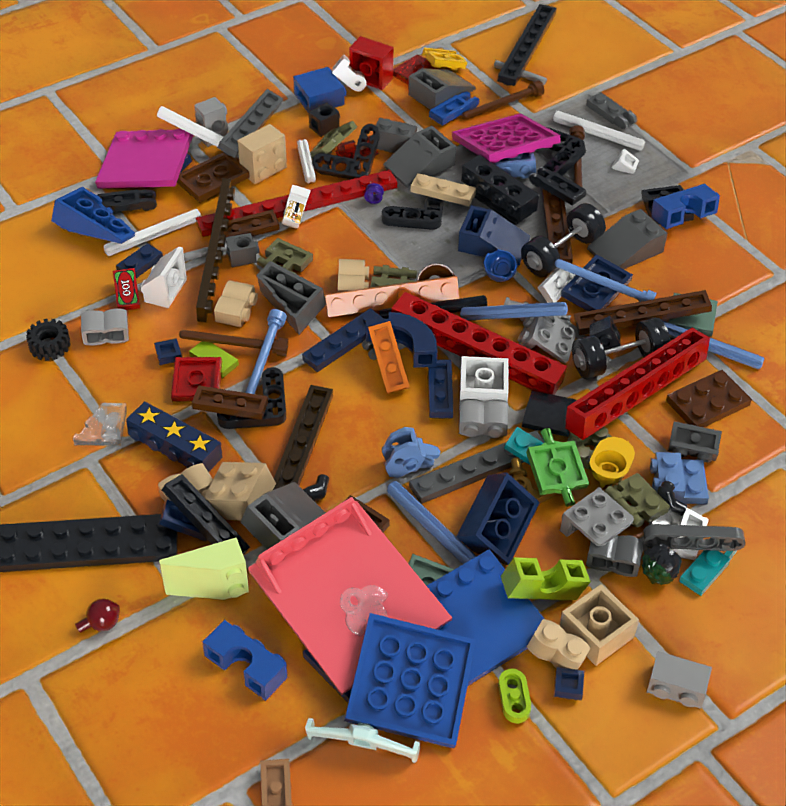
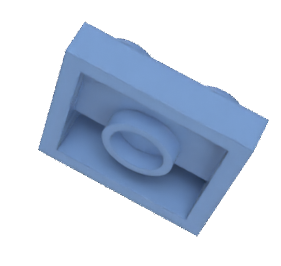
(520, 166)
(685, 474)

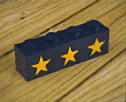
(173, 437)

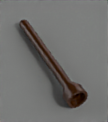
(534, 89)
(579, 132)
(279, 346)

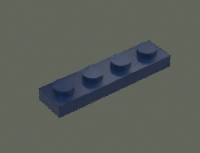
(339, 342)

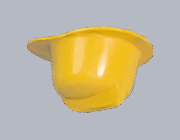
(611, 460)

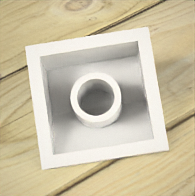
(165, 279)

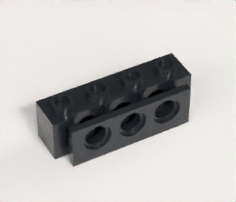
(501, 188)

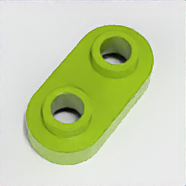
(514, 697)

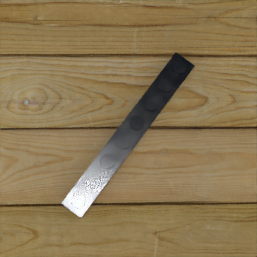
(526, 45)

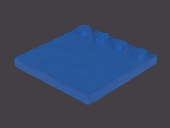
(484, 612)
(411, 680)

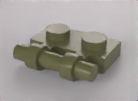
(287, 254)
(386, 271)
(642, 496)

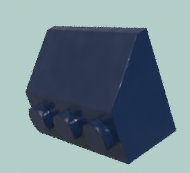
(498, 517)

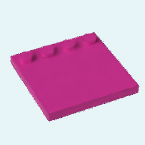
(506, 137)
(144, 159)

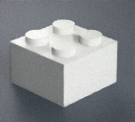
(484, 379)

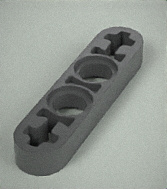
(721, 537)

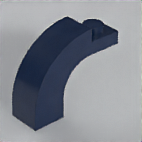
(413, 335)

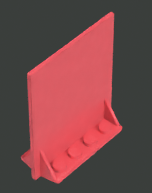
(323, 560)

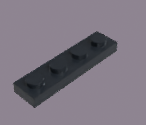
(201, 512)

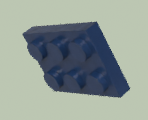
(590, 294)

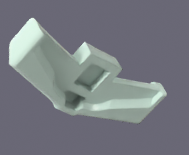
(362, 736)

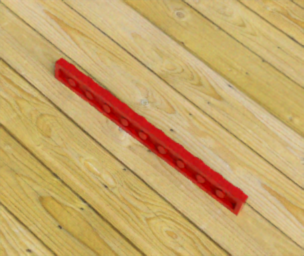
(317, 198)

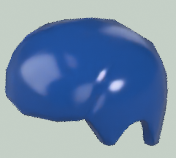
(500, 265)

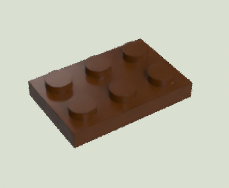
(206, 178)
(708, 399)

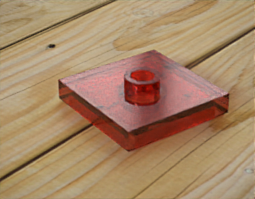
(411, 66)

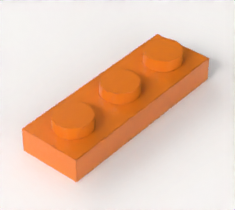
(388, 357)

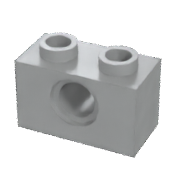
(212, 116)

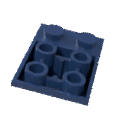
(488, 231)

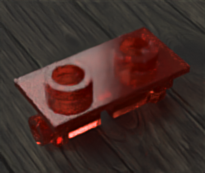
(348, 149)

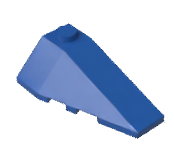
(86, 215)

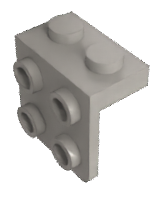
(548, 334)
(596, 517)

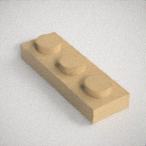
(443, 189)

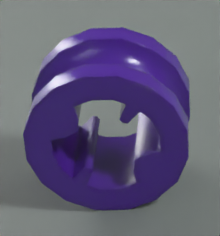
(374, 199)

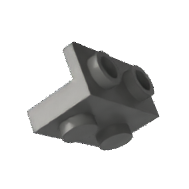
(695, 441)

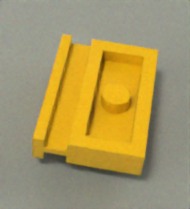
(444, 58)

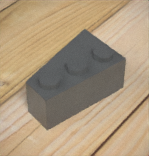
(291, 294)

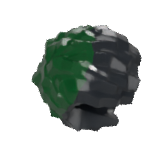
(661, 564)

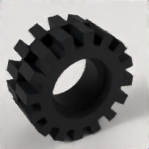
(48, 348)

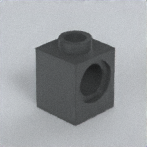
(241, 249)

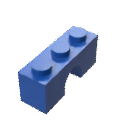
(670, 209)
(231, 644)

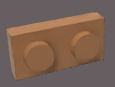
(276, 782)

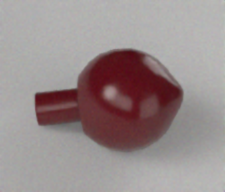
(101, 616)

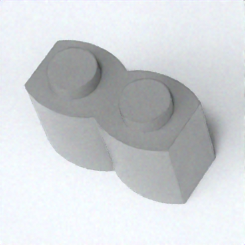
(104, 327)
(483, 418)

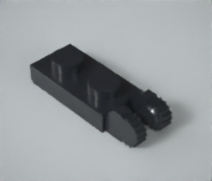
(557, 185)
(129, 200)

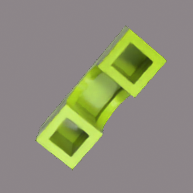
(562, 582)

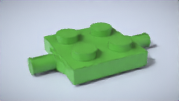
(557, 467)

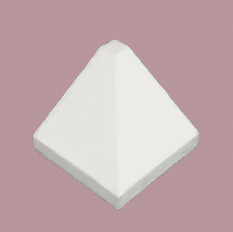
(625, 162)

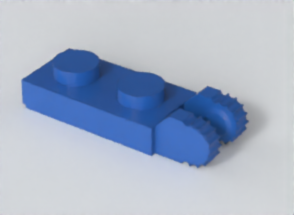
(453, 108)

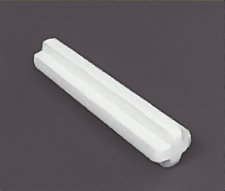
(306, 161)

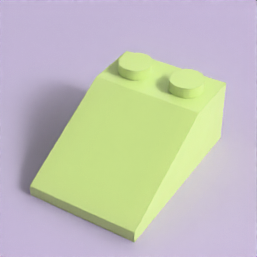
(207, 572)

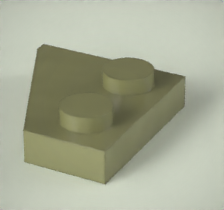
(333, 138)

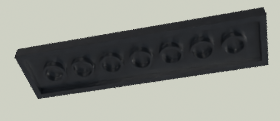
(85, 543)

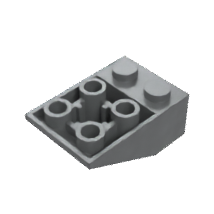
(436, 86)
(424, 153)
(280, 514)

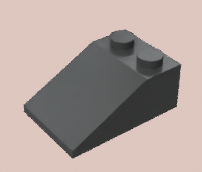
(630, 240)

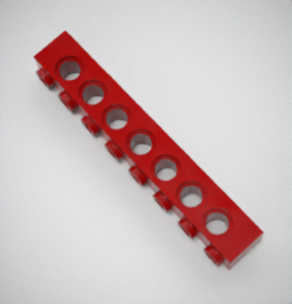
(472, 340)
(636, 383)

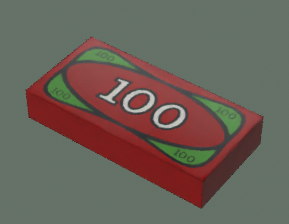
(126, 289)

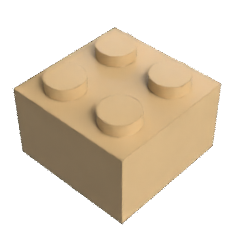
(263, 153)
(237, 487)
(600, 622)

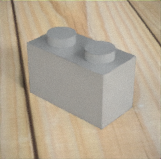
(679, 680)

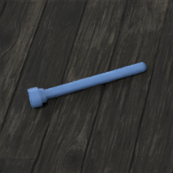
(641, 296)
(276, 320)

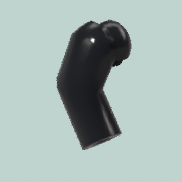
(319, 490)
(666, 492)

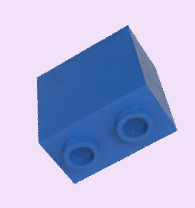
(319, 88)

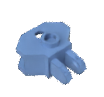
(408, 454)

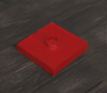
(194, 371)

